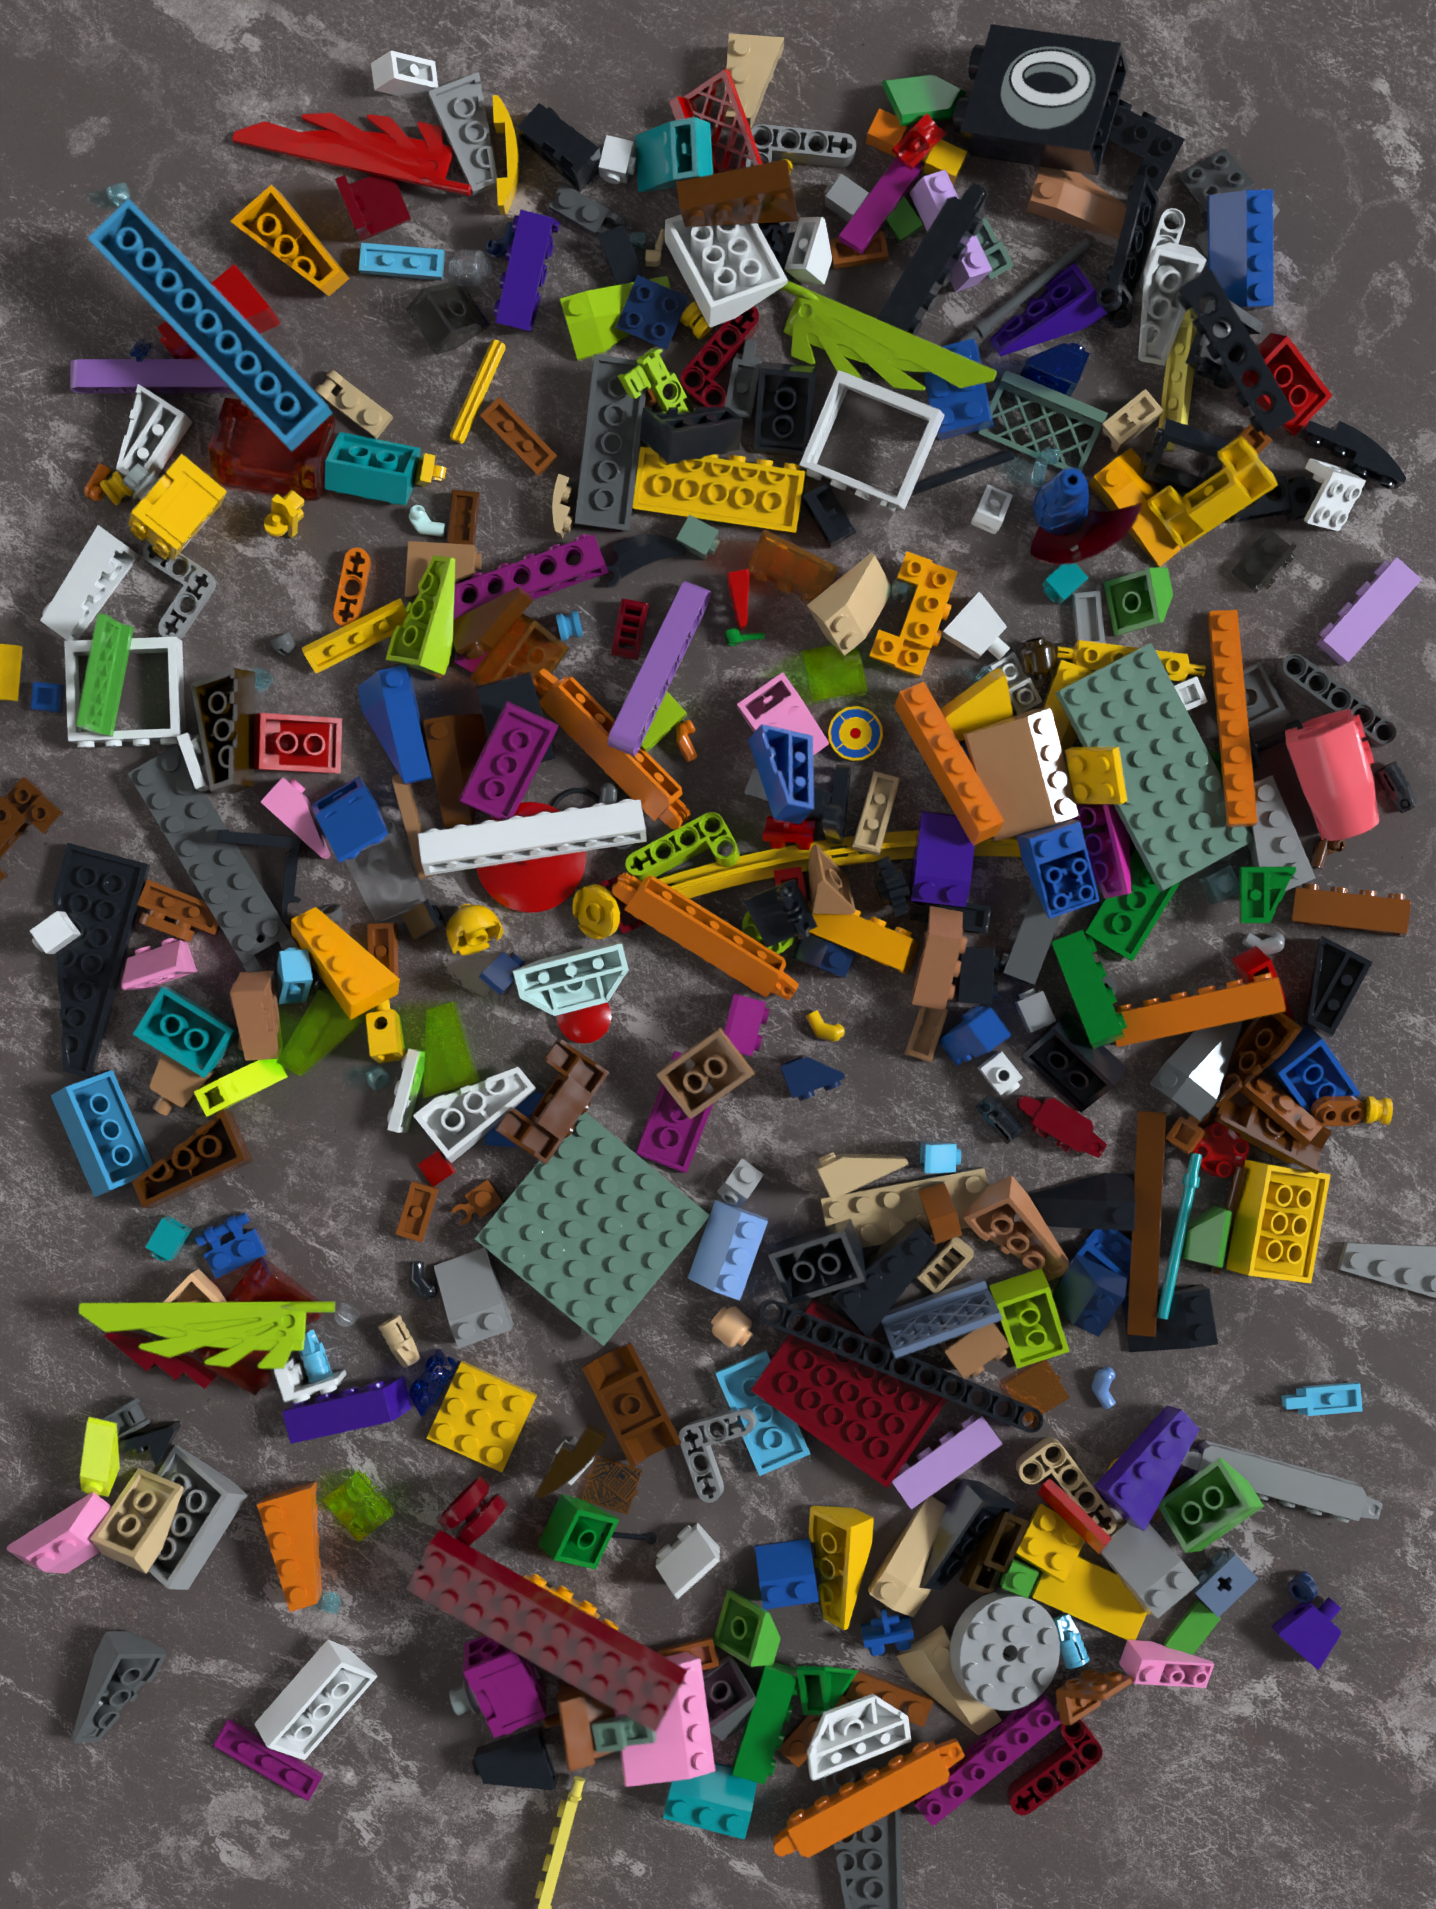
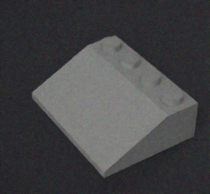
(199, 1520)

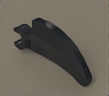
(640, 552)

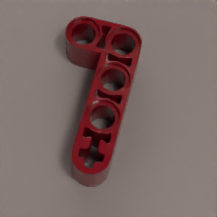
(723, 354)
(1050, 1768)

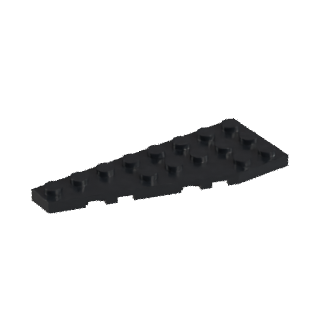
(101, 901)

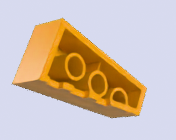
(284, 234)

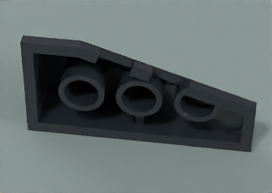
(1090, 1203)
(963, 1524)

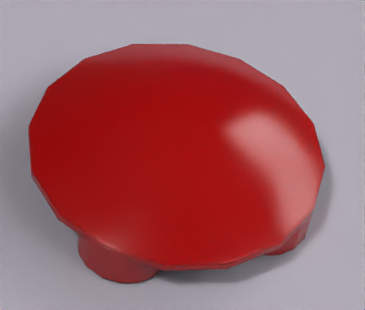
(585, 1024)
(1221, 1150)

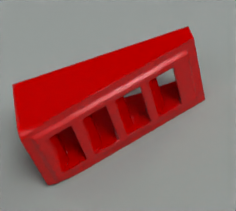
(739, 591)

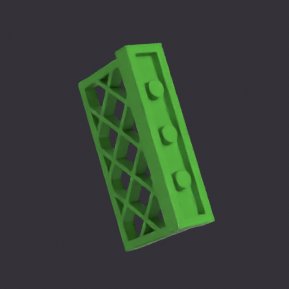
(105, 676)

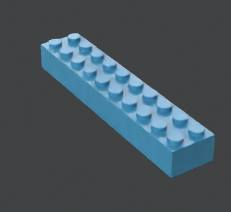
(210, 325)

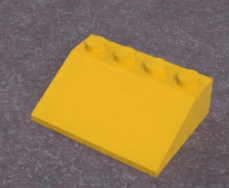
(1278, 1222)

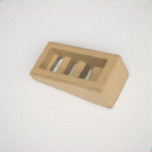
(959, 1245)

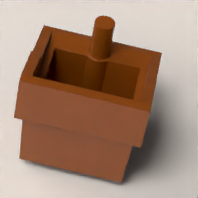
(576, 1716)

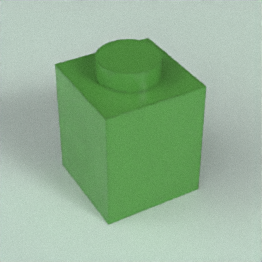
(1019, 1577)

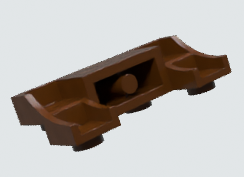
(21, 808)
(560, 1105)

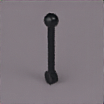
(650, 1537)

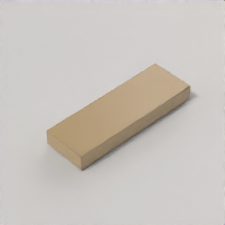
(876, 813)

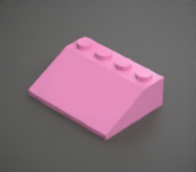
(683, 1736)

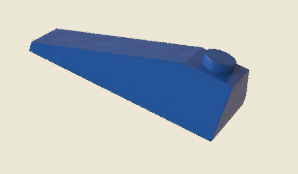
(394, 716)

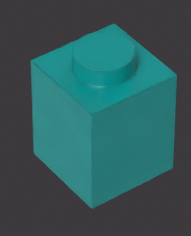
(1064, 582)
(168, 1239)

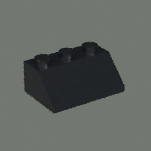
(1071, 1063)
(819, 1261)

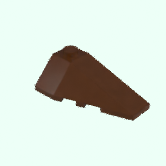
(1256, 1049)

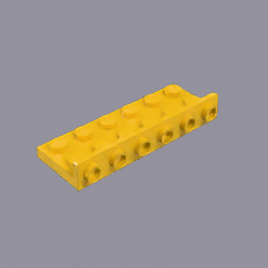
(721, 490)

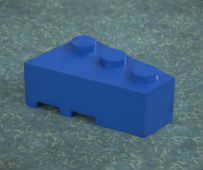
(974, 1035)

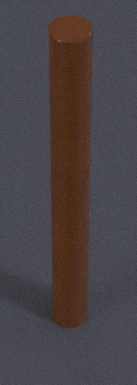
(1232, 1204)

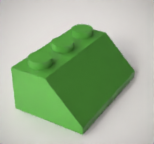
(1209, 1505)

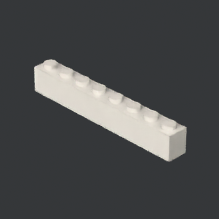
(532, 837)

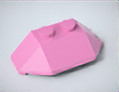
(64, 1539)

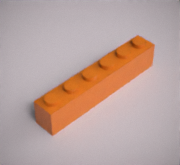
(948, 763)
(1201, 1010)

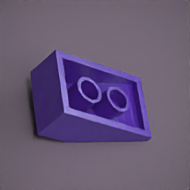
(941, 861)

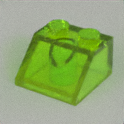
(833, 675)

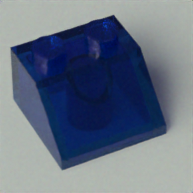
(1057, 367)

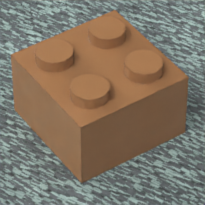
(975, 1349)

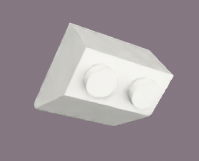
(687, 1559)

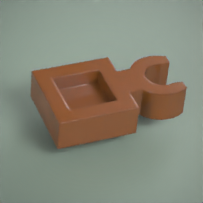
(1187, 1133)
(481, 1200)

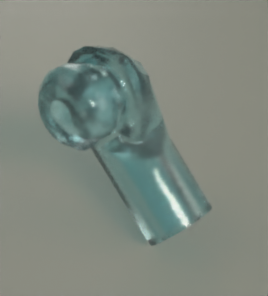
(1040, 465)

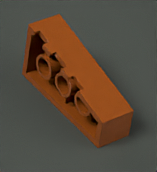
(1352, 910)

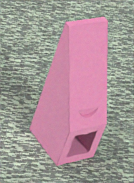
(1159, 1665)

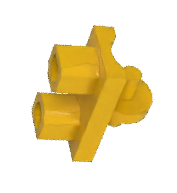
(284, 515)

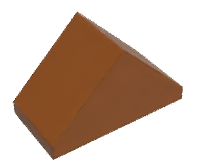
(940, 1212)

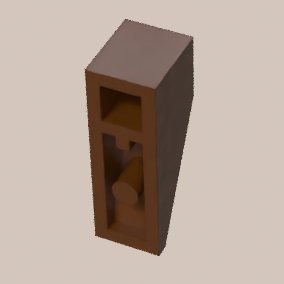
(486, 625)

